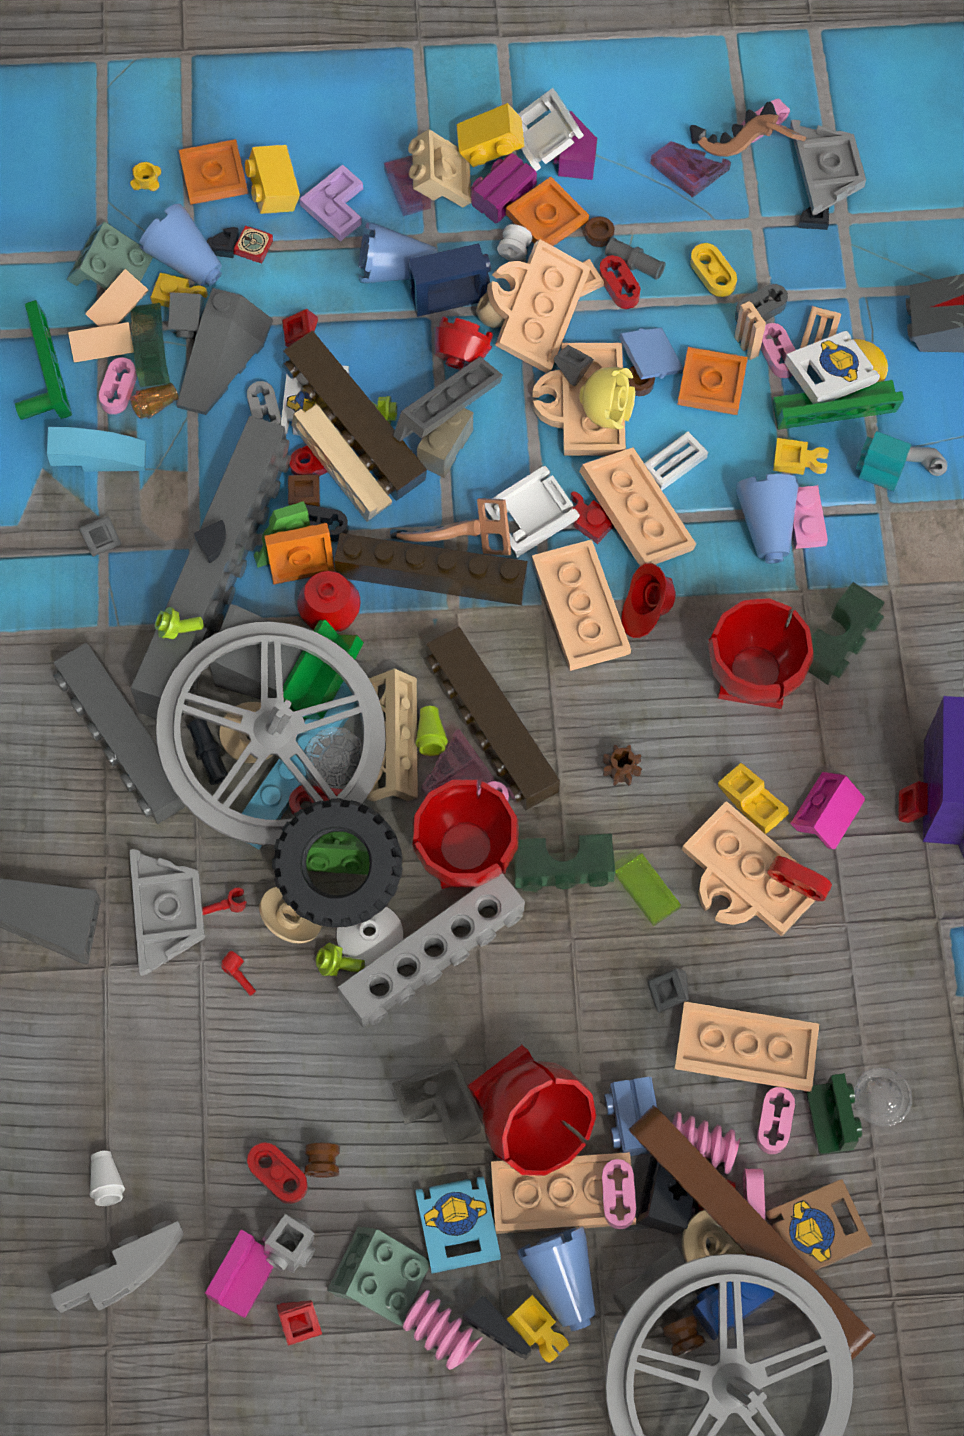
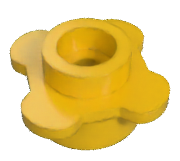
(144, 170)

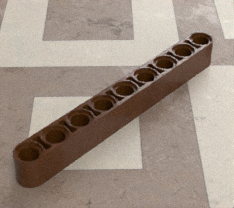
(735, 1214)

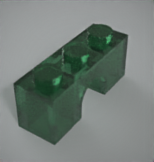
(857, 613)
(592, 864)

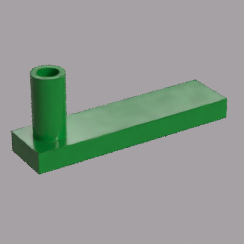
(56, 397)

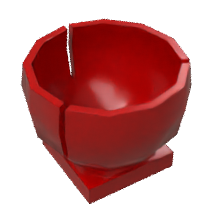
(758, 655)
(465, 835)
(526, 1110)

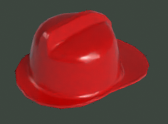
(648, 598)

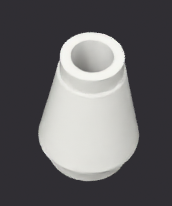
(105, 1180)

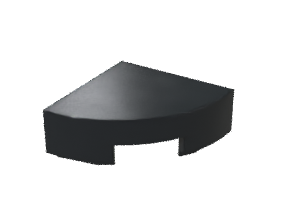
(817, 221)
(224, 242)
(211, 540)

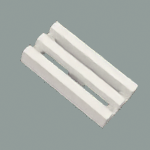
(695, 446)

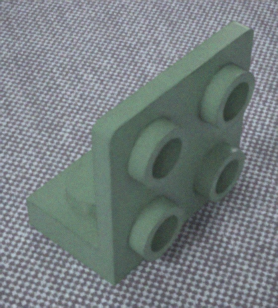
(107, 256)
(379, 1274)

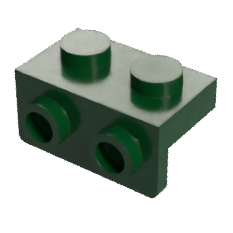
(833, 1115)

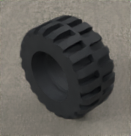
(292, 853)

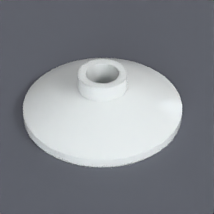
(369, 948)

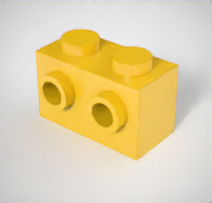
(490, 135)
(272, 179)

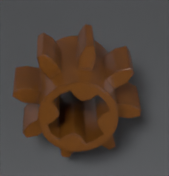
(630, 768)

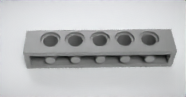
(495, 894)

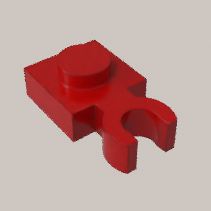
(592, 520)

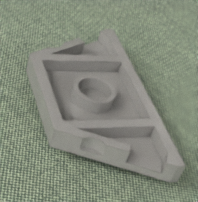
(828, 165)
(165, 909)

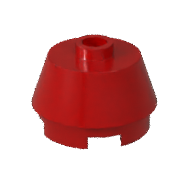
(460, 342)
(329, 598)

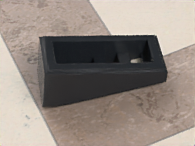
(490, 1322)

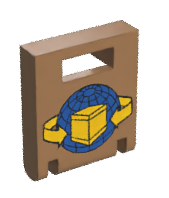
(814, 1229)

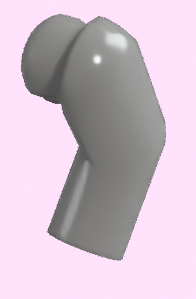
(929, 458)

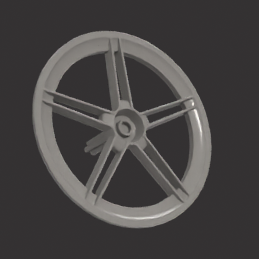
(270, 729)
(731, 1381)

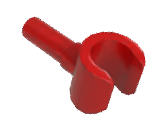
(227, 903)
(230, 966)

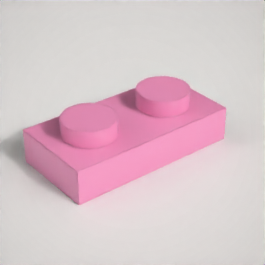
(809, 522)

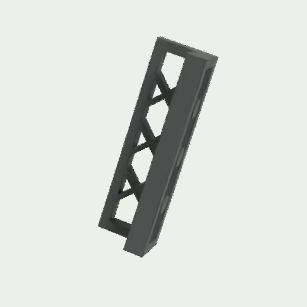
(447, 399)

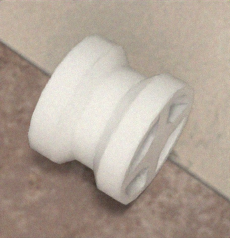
(514, 243)

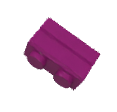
(502, 186)

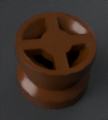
(322, 1160)
(684, 1335)

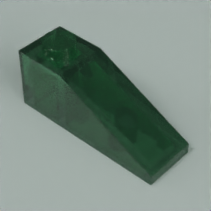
(149, 345)

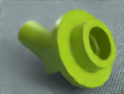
(387, 408)
(169, 624)
(330, 960)

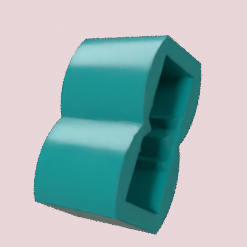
(883, 460)

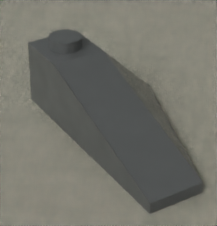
(224, 343)

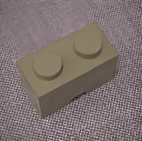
(439, 447)

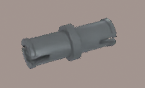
(635, 258)

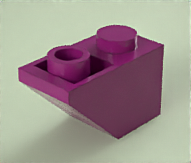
(580, 157)

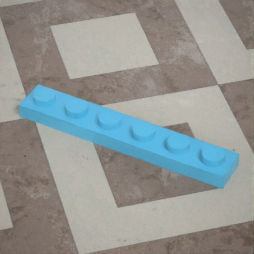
(274, 793)

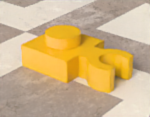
(169, 283)
(793, 457)
(534, 1326)

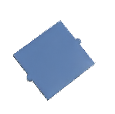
(651, 353)

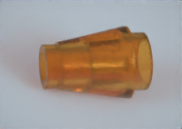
(152, 400)

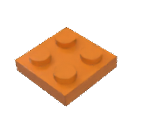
(213, 171)
(548, 213)
(712, 381)
(299, 553)

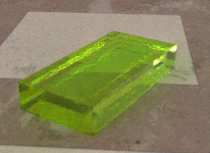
(647, 889)

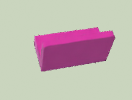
(829, 808)
(240, 1275)

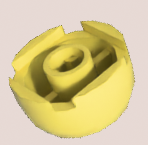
(608, 397)

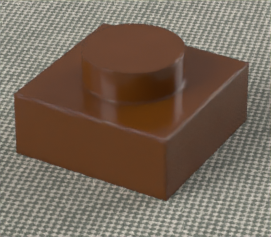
(304, 488)

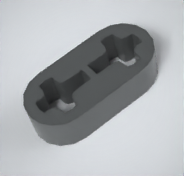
(760, 301)

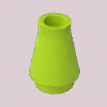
(430, 734)

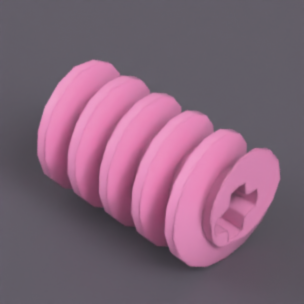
(709, 1144)
(440, 1331)

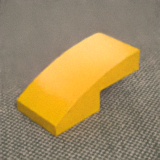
(752, 798)

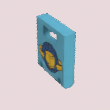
(456, 1217)

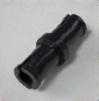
(207, 751)

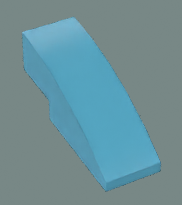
(95, 450)

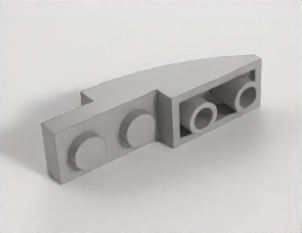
(136, 1262)

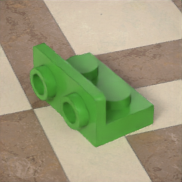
(338, 854)

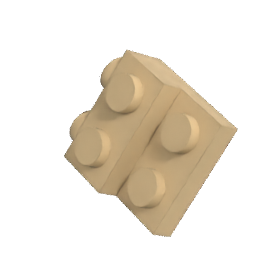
(439, 169)

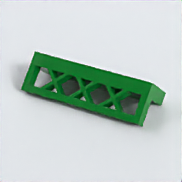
(799, 411)

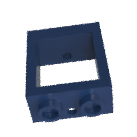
(448, 279)

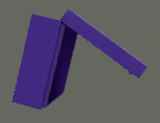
(945, 774)

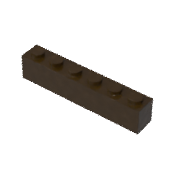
(353, 415)
(431, 569)
(492, 719)

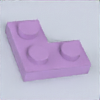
(328, 202)

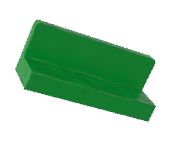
(312, 679)

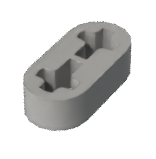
(271, 406)

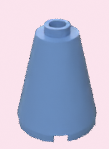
(181, 246)
(387, 254)
(769, 513)
(563, 1275)

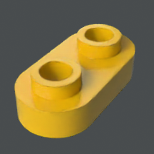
(715, 271)

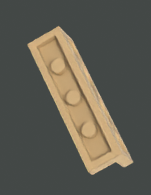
(341, 462)
(400, 756)

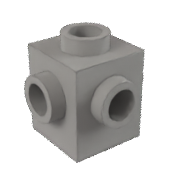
(290, 1232)

